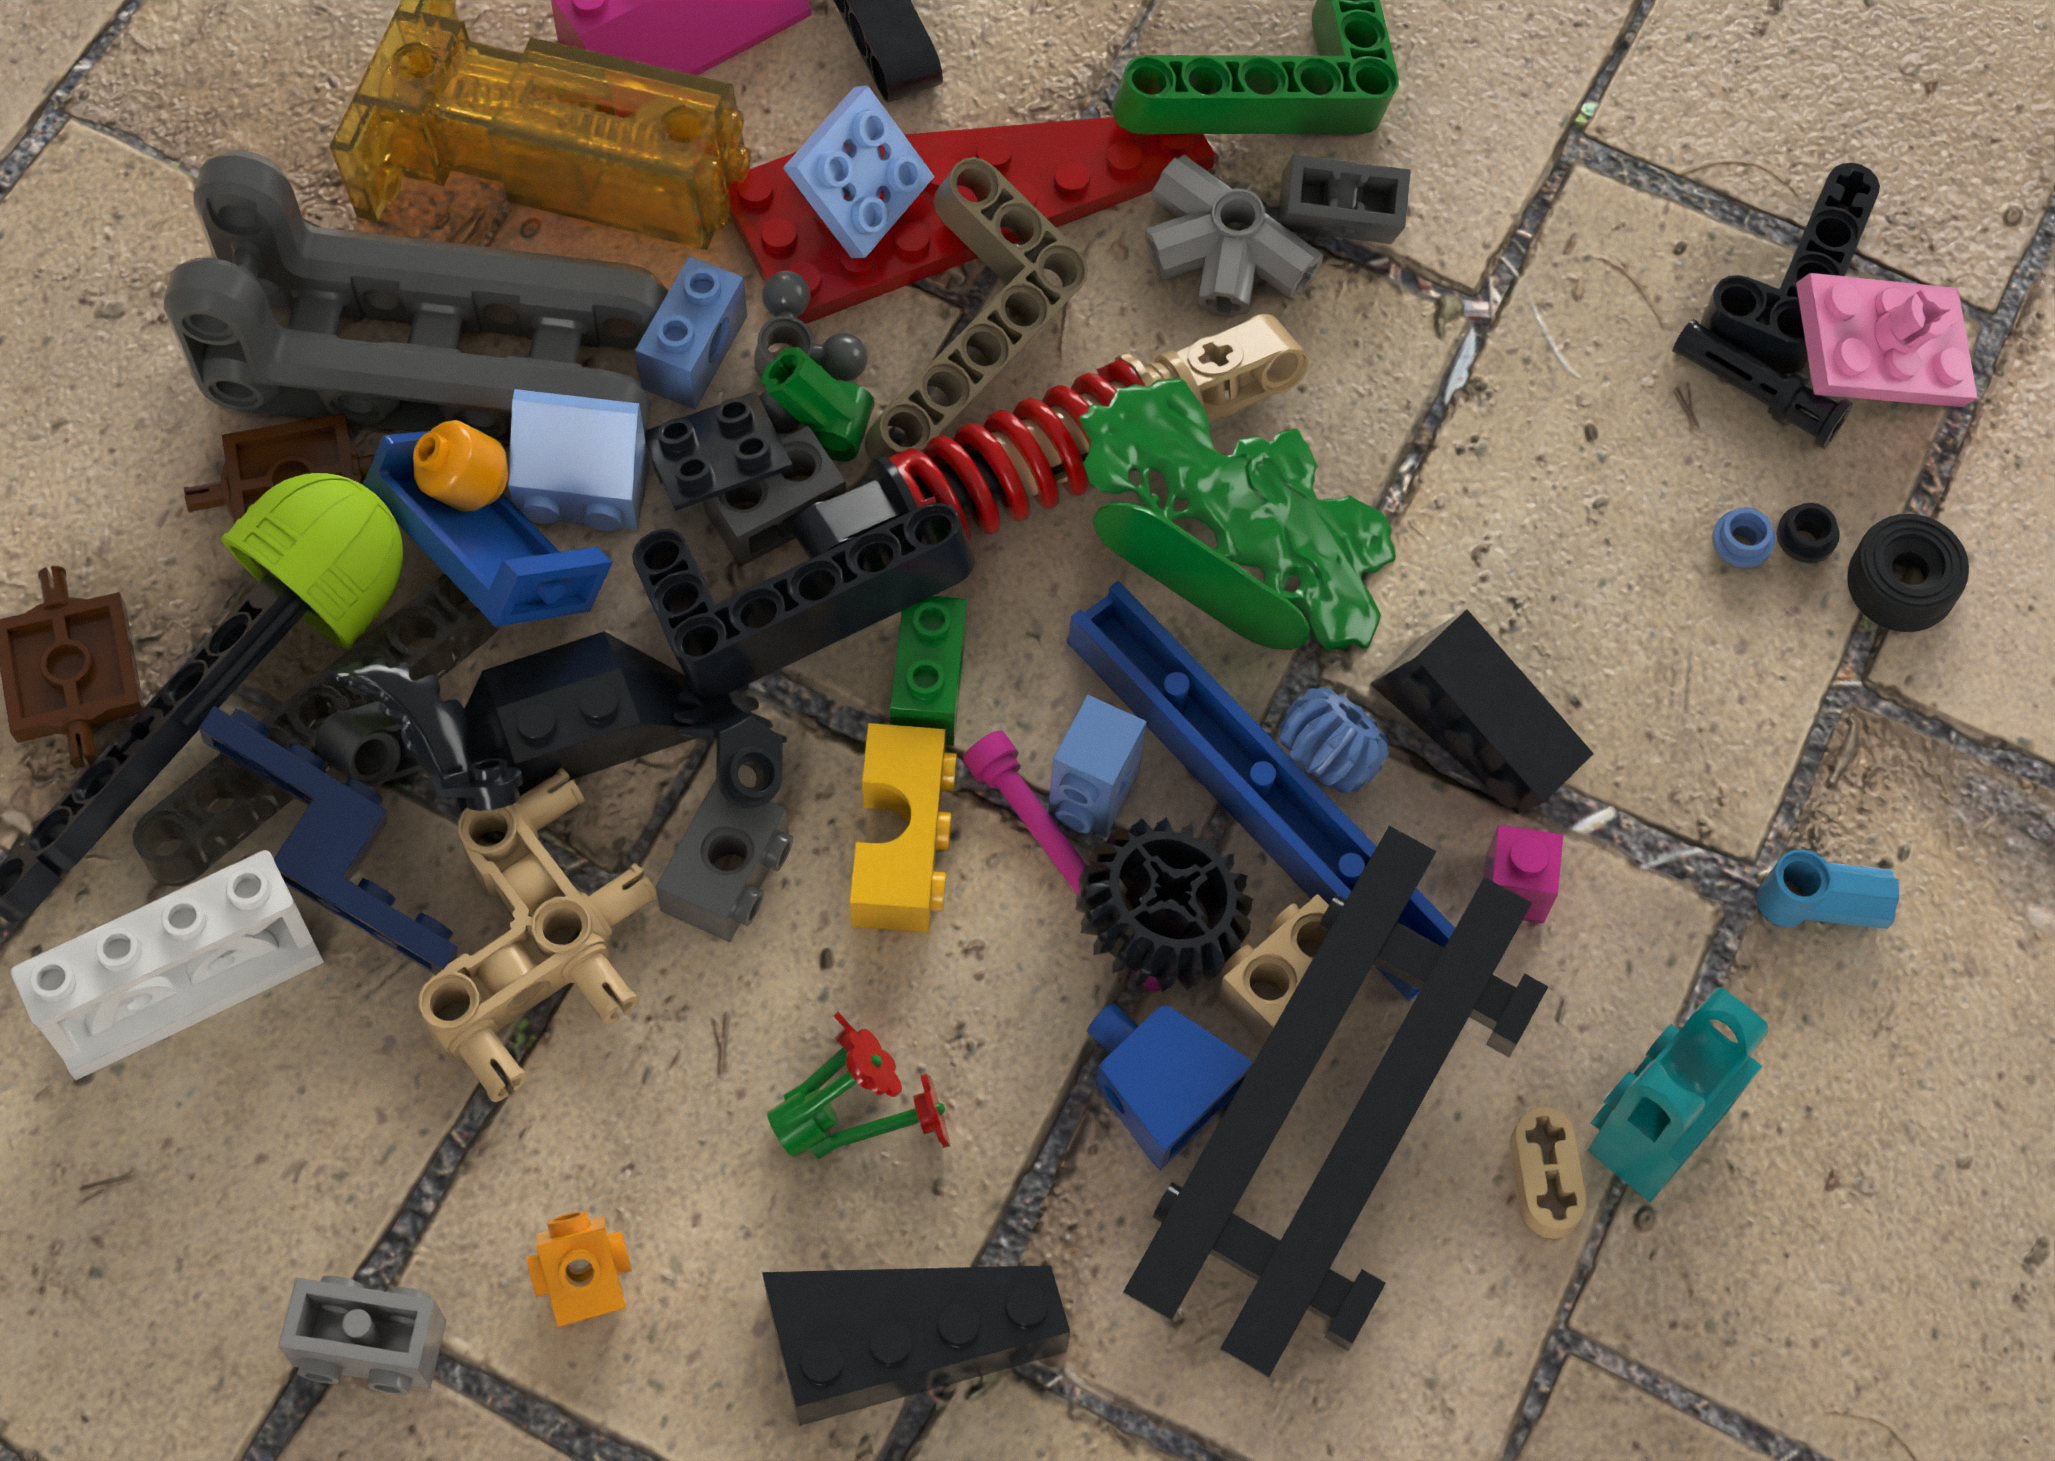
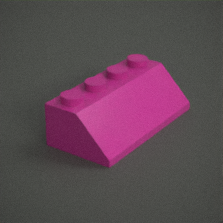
(674, 33)

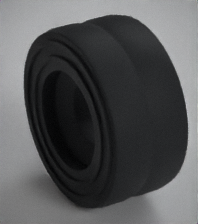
(1926, 545)

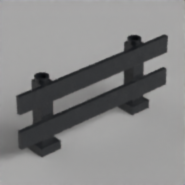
(1453, 986)

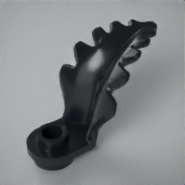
(434, 733)
(741, 740)

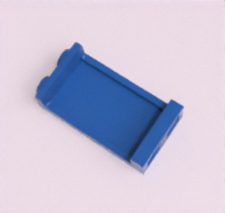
(489, 552)

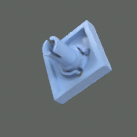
(829, 172)

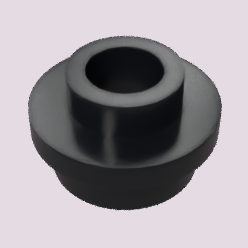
(1811, 519)

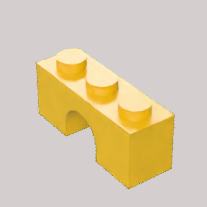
(897, 879)

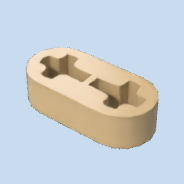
(1563, 1169)

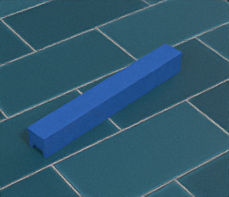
(1234, 757)

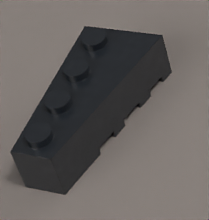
(905, 1331)

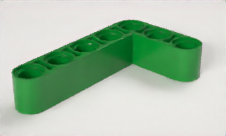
(1270, 94)

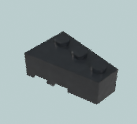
(1484, 712)

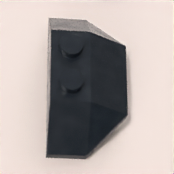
(574, 709)

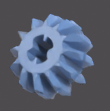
(1333, 739)

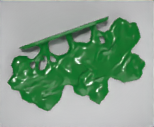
(1255, 506)

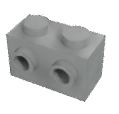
(362, 1333)

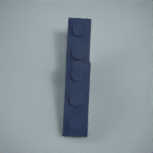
(329, 838)

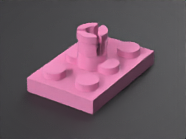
(1886, 340)

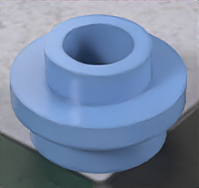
(1749, 524)

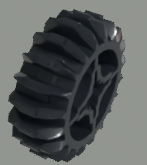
(1168, 936)

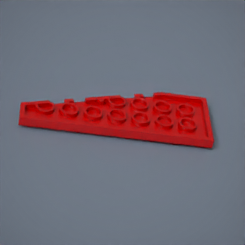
(1057, 166)

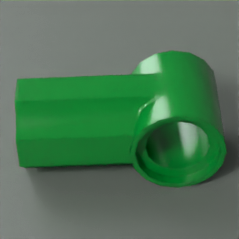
(830, 407)

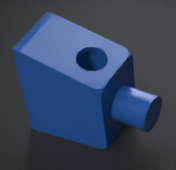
(1164, 1077)

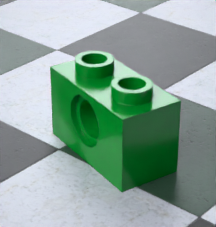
(929, 665)

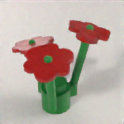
(807, 1115)

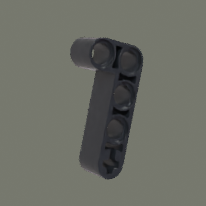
(1824, 248)

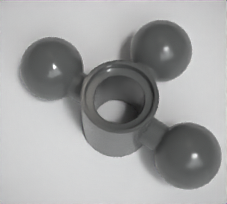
(841, 355)

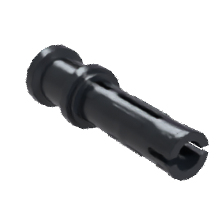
(1787, 396)

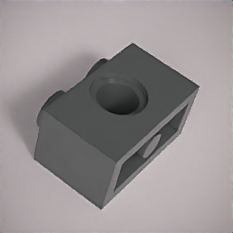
(719, 898)

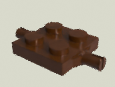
(276, 453)
(68, 667)

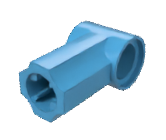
(1830, 892)

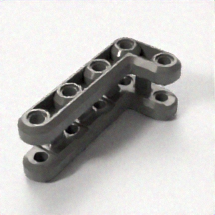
(439, 288)

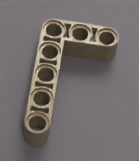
(991, 331)

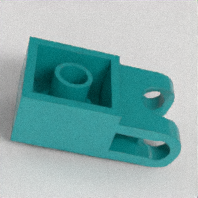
(1678, 1094)

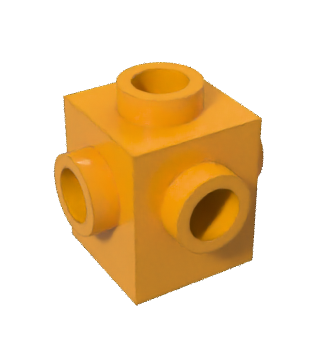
(583, 1291)

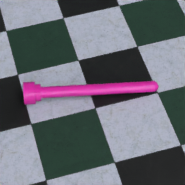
(995, 763)

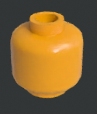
(460, 466)

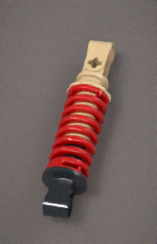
(1044, 441)

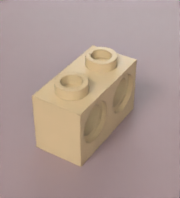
(1273, 961)

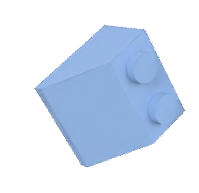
(577, 460)

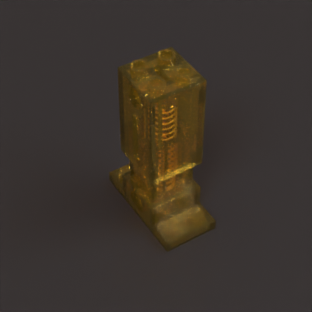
(549, 123)

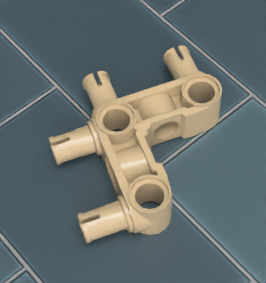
(522, 963)

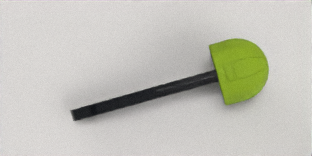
(319, 555)

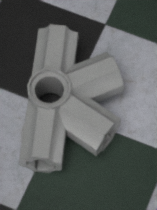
(1227, 255)

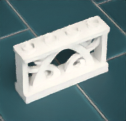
(167, 965)

